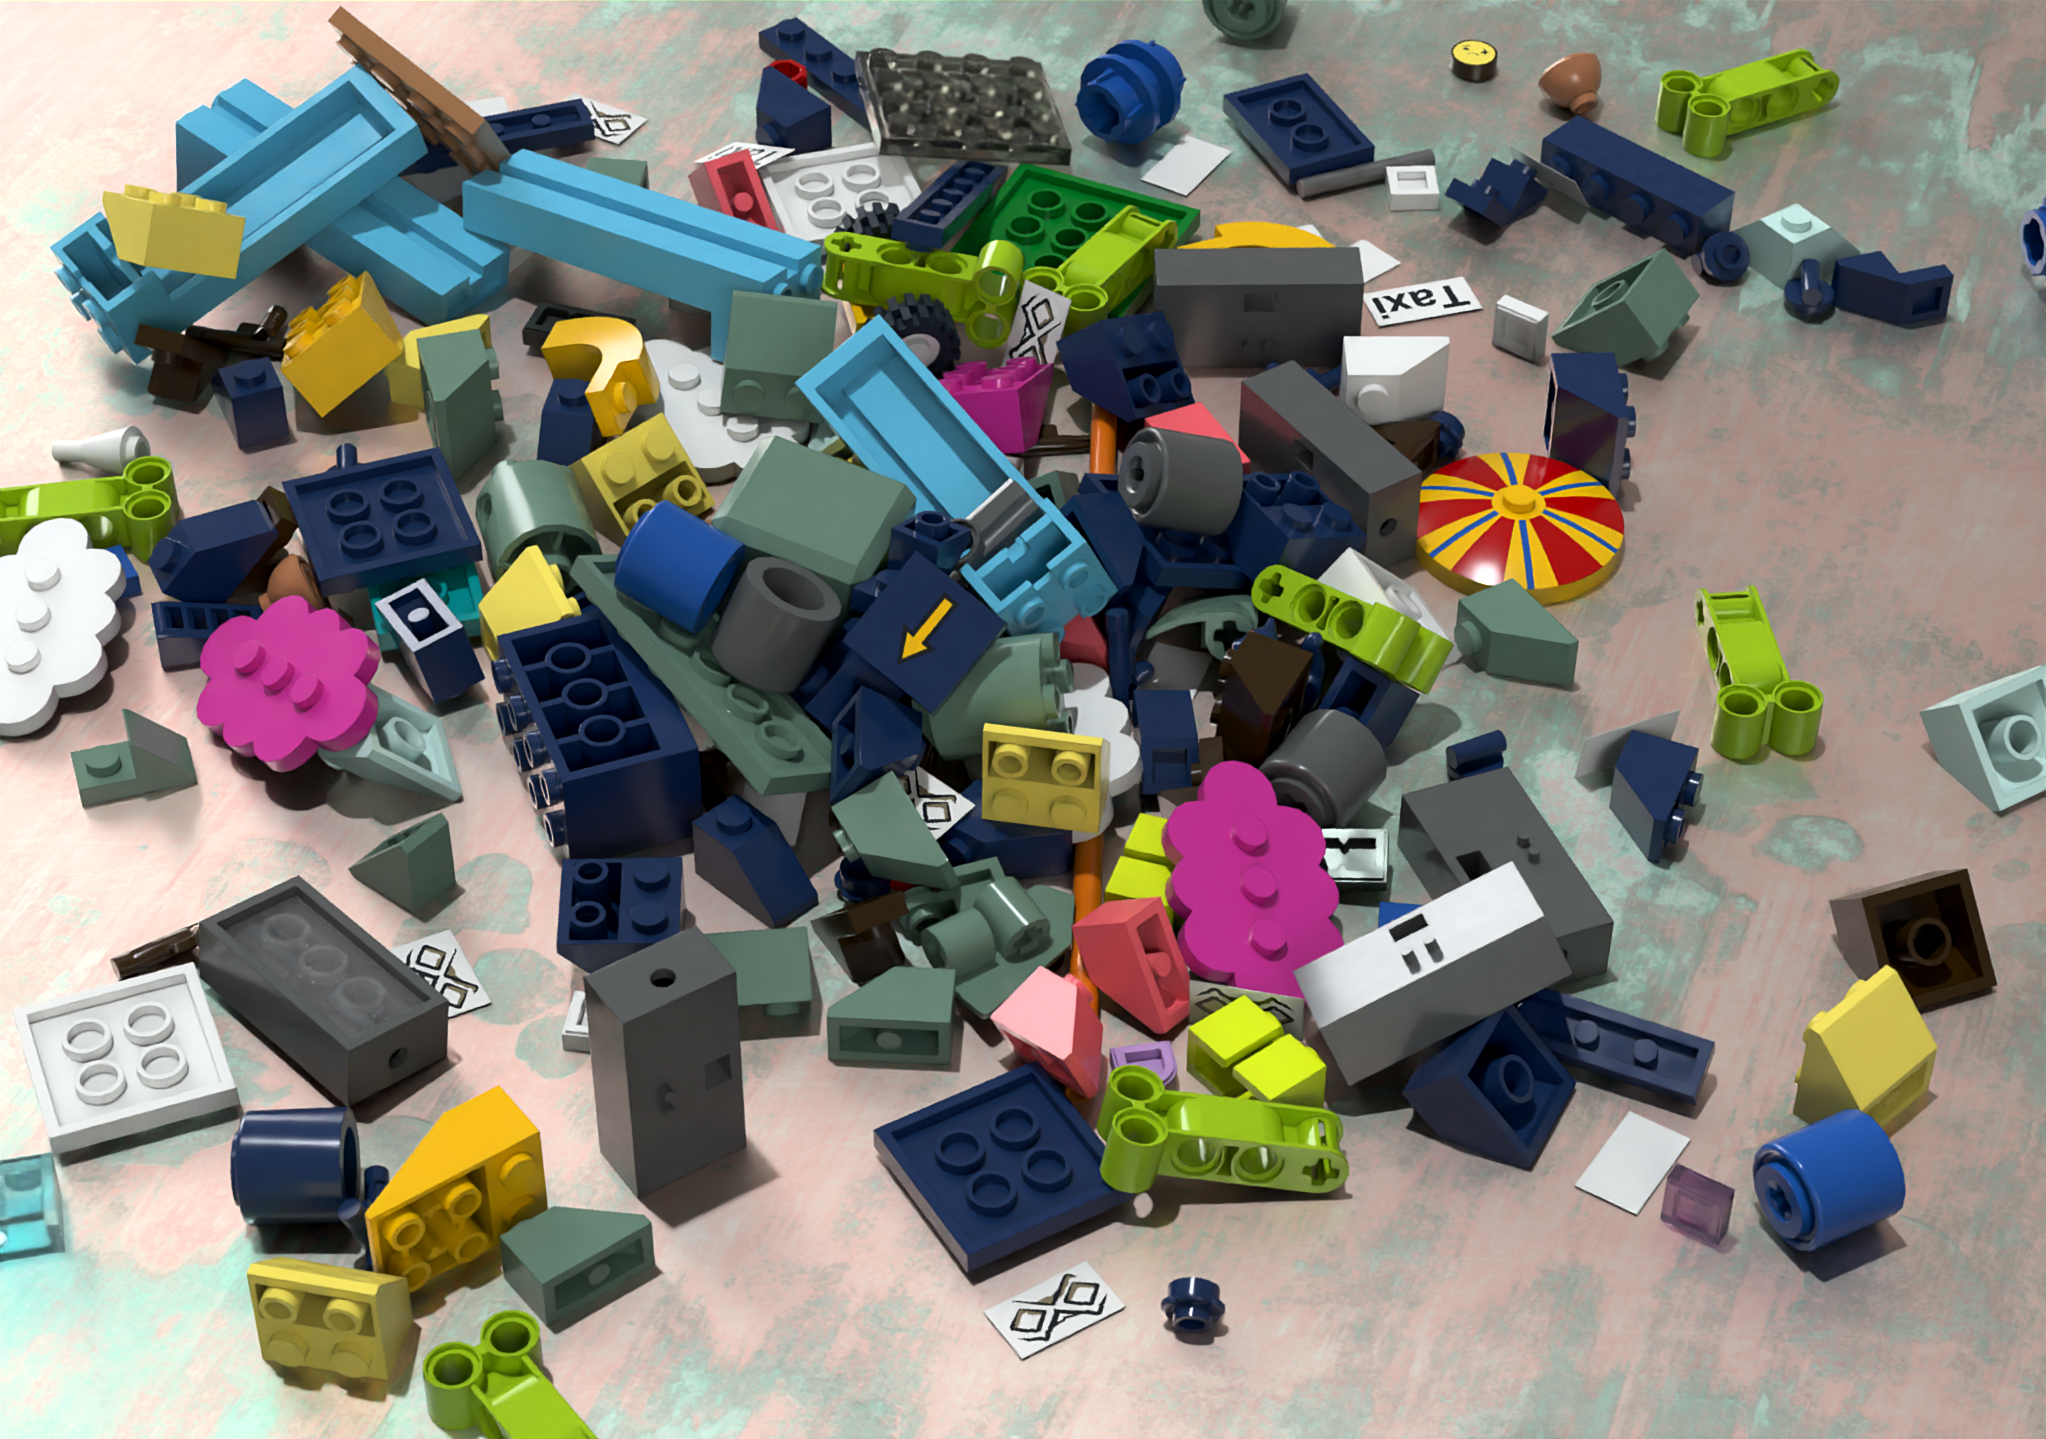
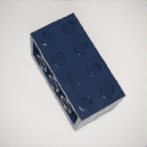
(597, 738)

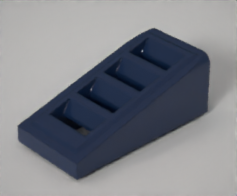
(186, 626)

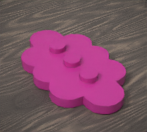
(289, 683)
(1248, 883)

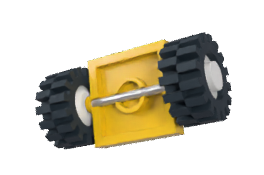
(920, 324)

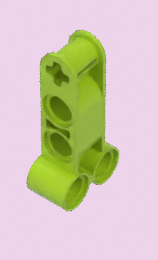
(1740, 98)
(1106, 267)
(965, 285)
(114, 510)
(1353, 626)
(1755, 694)
(1213, 1138)
(499, 1385)

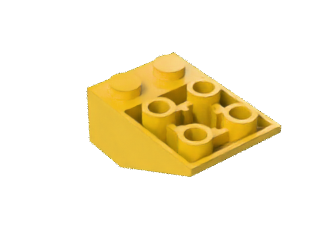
(340, 343)
(458, 1190)

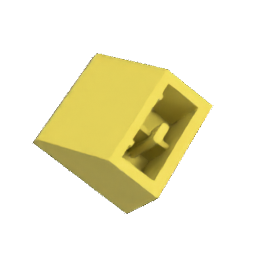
(174, 231)
(635, 475)
(524, 598)
(1044, 778)
(1865, 1053)
(329, 1316)

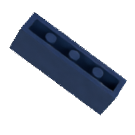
(1639, 185)

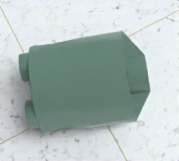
(535, 506)
(1013, 685)

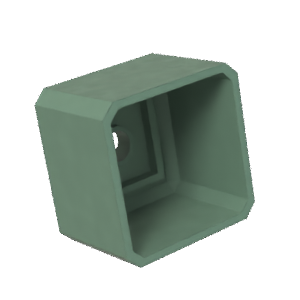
(816, 515)

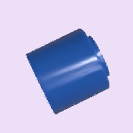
(678, 565)
(1828, 1180)

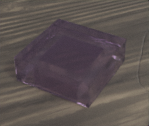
(1697, 1204)

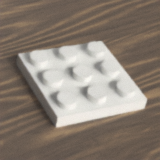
(821, 187)
(124, 1058)

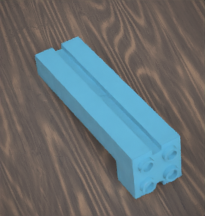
(283, 183)
(395, 234)
(638, 236)
(916, 433)

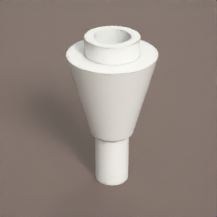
(105, 451)

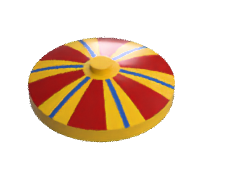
(1520, 521)

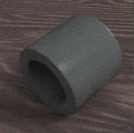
(1181, 481)
(774, 625)
(1327, 767)

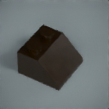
(1260, 697)
(1922, 930)

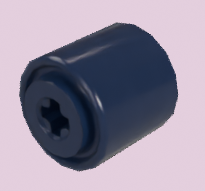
(295, 1165)

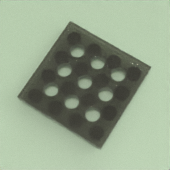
(961, 107)

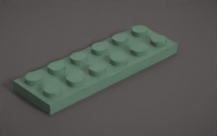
(756, 729)

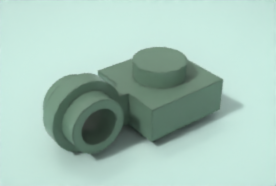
(929, 907)

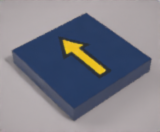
(925, 633)

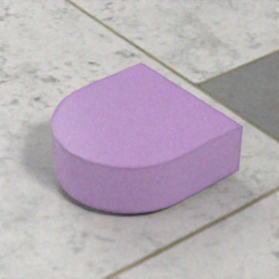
(1154, 1056)

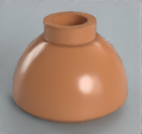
(1573, 82)
(290, 578)

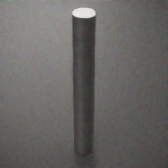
(1360, 174)

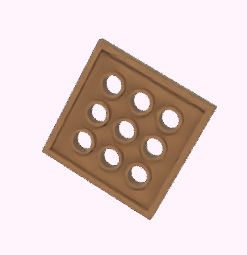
(433, 107)

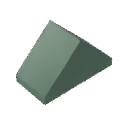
(410, 865)

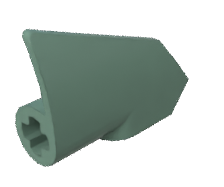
(1223, 615)
(1001, 941)

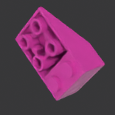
(1003, 400)

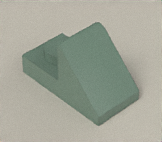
(144, 764)

